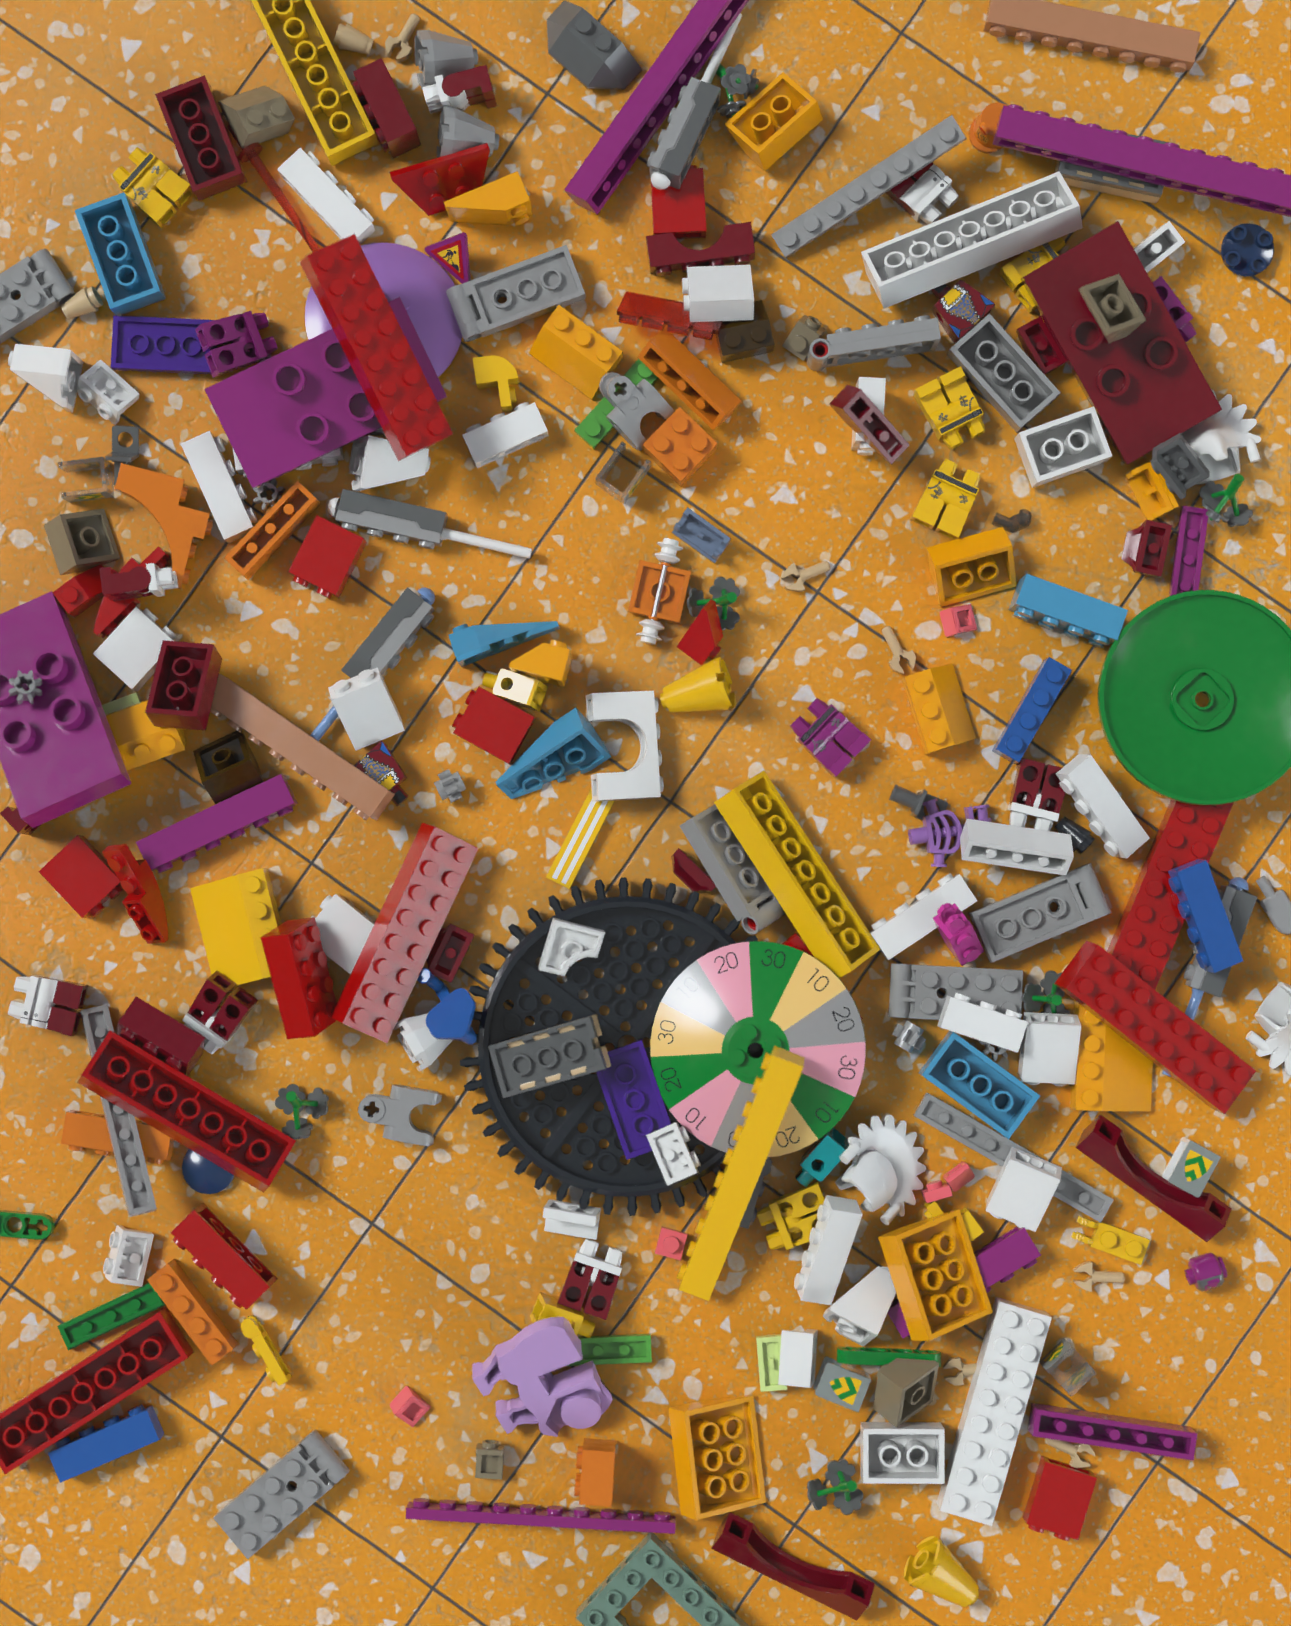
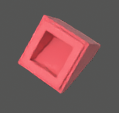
(958, 620)
(959, 1176)
(409, 1406)

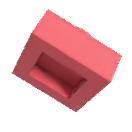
(936, 1191)
(671, 1243)

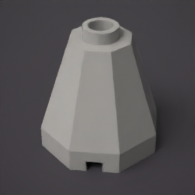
(441, 55)
(462, 131)

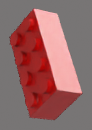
(300, 977)
(223, 1256)

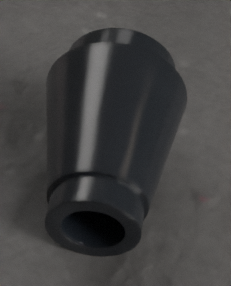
(1080, 836)

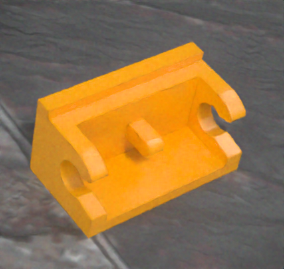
(1151, 492)

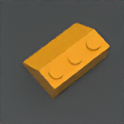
(774, 121)
(575, 352)
(972, 566)
(545, 663)
(938, 708)
(139, 739)

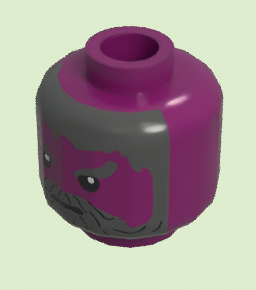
(1206, 1272)

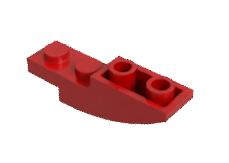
(113, 612)
(144, 897)

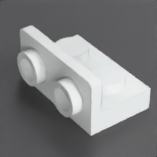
(106, 391)
(673, 1153)
(128, 1256)

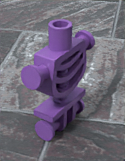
(932, 834)

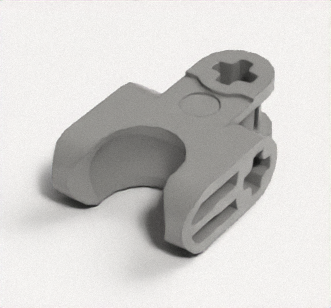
(631, 405)
(396, 1113)

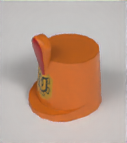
(984, 128)

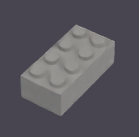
(1003, 373)

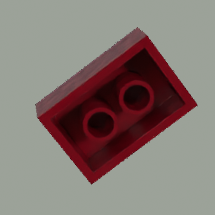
(385, 109)
(183, 685)
(161, 1036)

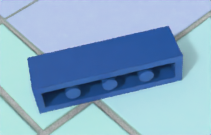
(1031, 710)
(1205, 916)
(105, 1443)

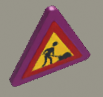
(452, 256)

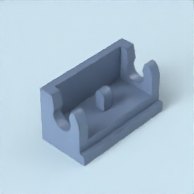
(701, 535)

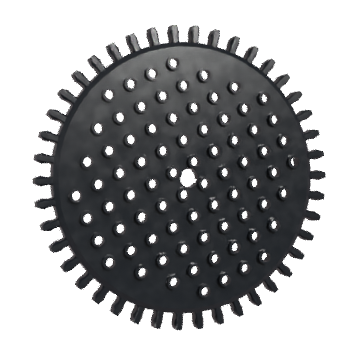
(497, 1024)

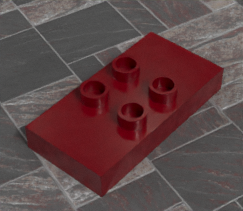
(1140, 384)

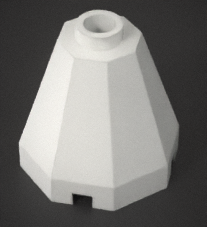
(419, 1042)

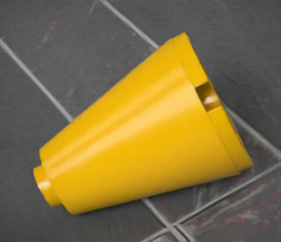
(701, 690)
(940, 1573)

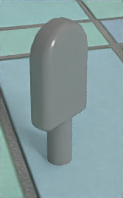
(1276, 906)

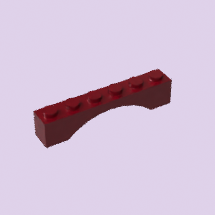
(1108, 1147)
(836, 1589)

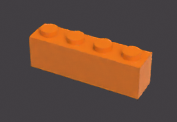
(689, 379)
(272, 530)
(91, 1131)
(193, 1312)

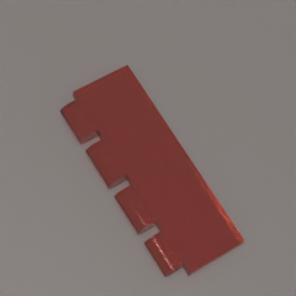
(658, 312)

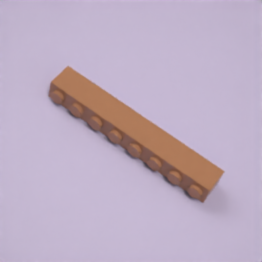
(1093, 32)
(299, 748)

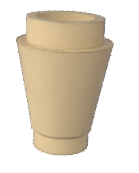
(352, 40)
(82, 303)

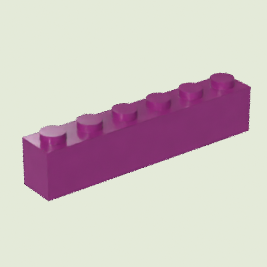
(216, 823)
(995, 1263)
(1112, 1431)

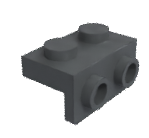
(1178, 465)

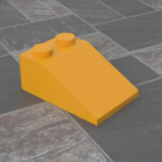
(494, 203)

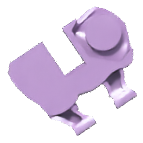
(526, 1360)

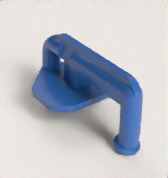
(453, 1014)

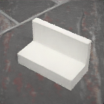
(571, 1220)
(798, 1358)

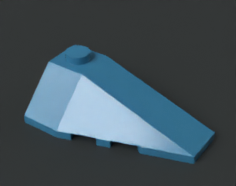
(482, 641)
(561, 750)

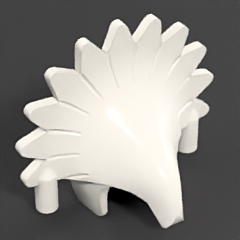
(1219, 440)
(1275, 1019)
(883, 1166)

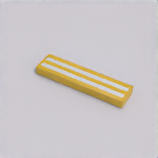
(579, 841)

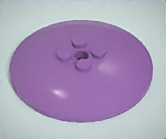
(422, 289)

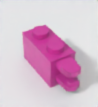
(958, 933)

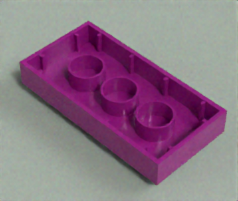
(302, 404)
(61, 745)

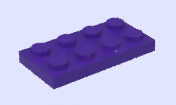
(157, 345)
(633, 1098)

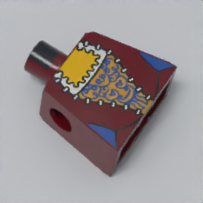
(960, 308)
(384, 768)

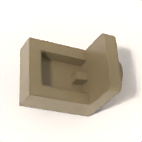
(802, 335)
(489, 1460)

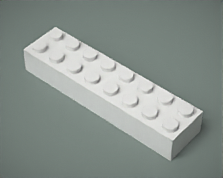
(972, 239)
(993, 1411)

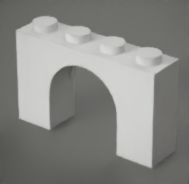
(637, 711)

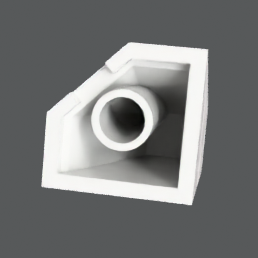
(49, 371)
(377, 465)
(863, 1307)

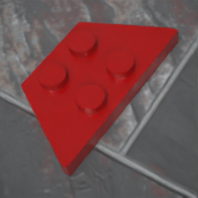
(443, 178)

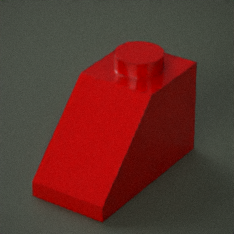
(80, 591)
(703, 635)

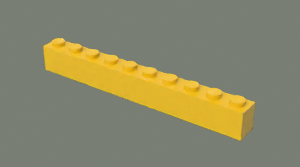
(741, 1172)

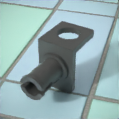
(120, 453)
(915, 801)

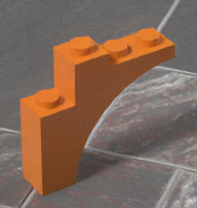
(161, 497)

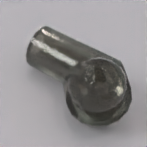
(1014, 523)

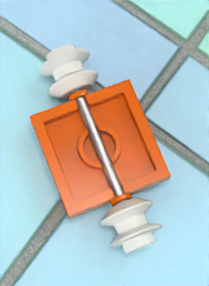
(659, 591)

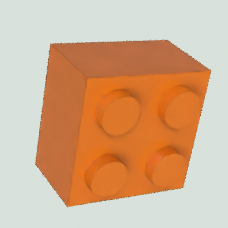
(679, 446)
(596, 1478)

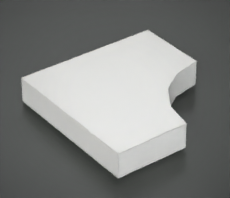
(567, 944)

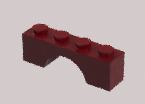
(668, 255)

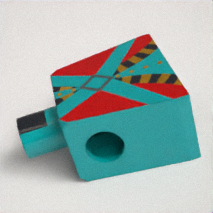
(825, 1149)

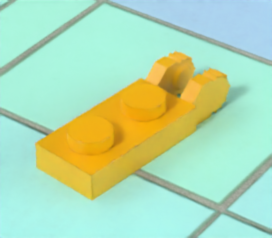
(1113, 1240)
(265, 1349)

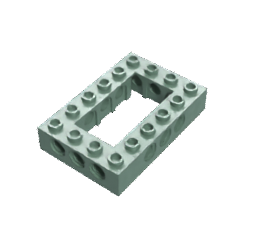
(656, 1561)

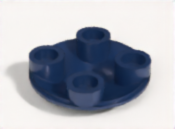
(1247, 249)
(203, 1174)

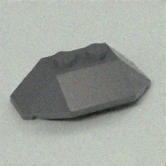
(589, 49)

